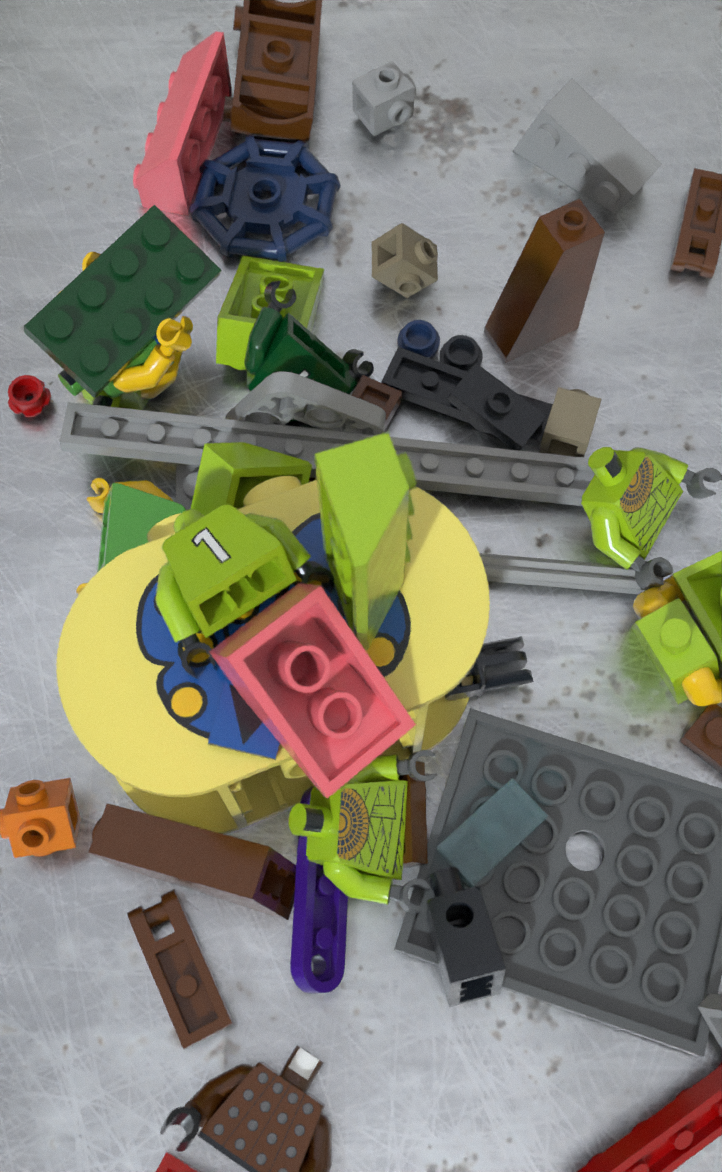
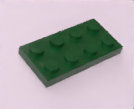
(121, 299)

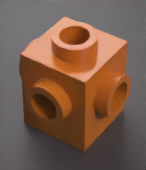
(40, 818)

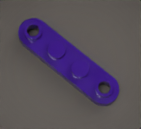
(317, 925)

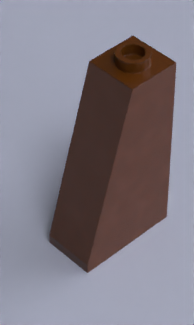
(547, 283)
(196, 859)

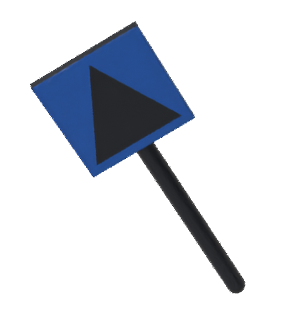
(238, 726)

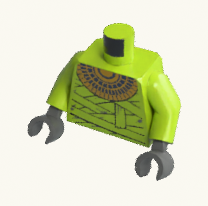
(632, 502)
(363, 831)

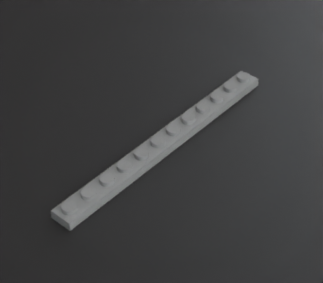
(435, 464)

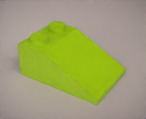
(247, 299)

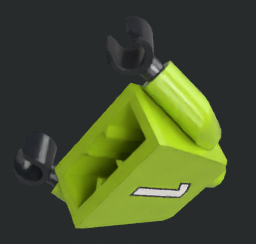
(223, 569)

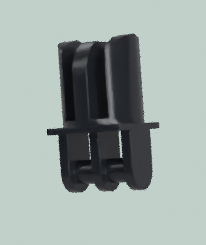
(495, 668)

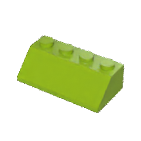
(366, 527)

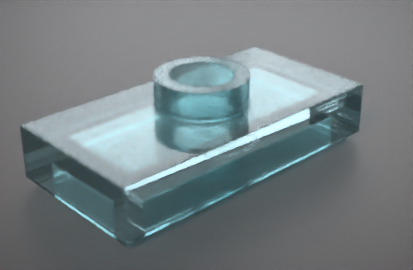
(492, 832)

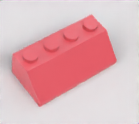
(185, 128)

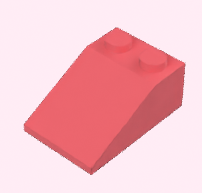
(314, 686)

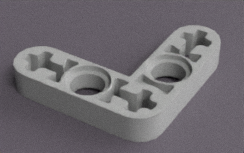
(292, 396)

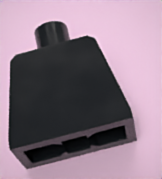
(467, 955)

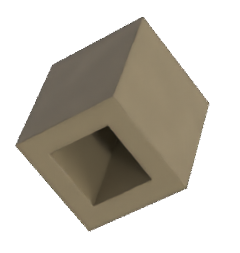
(570, 423)

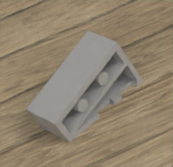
(587, 149)

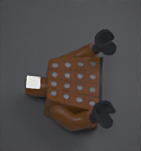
(261, 1117)

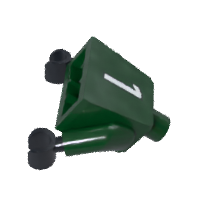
(288, 346)

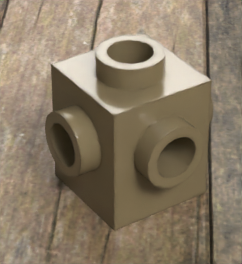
(404, 260)

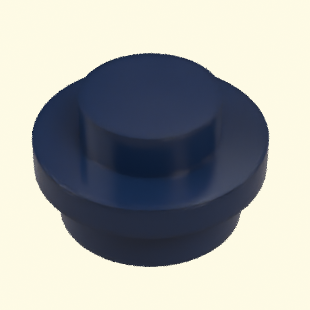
(419, 338)

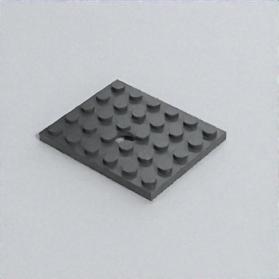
(608, 943)

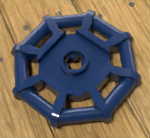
(270, 169)

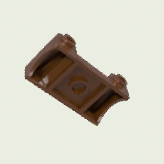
(275, 69)

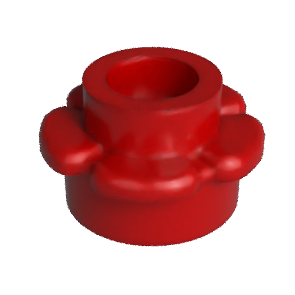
(24, 387)

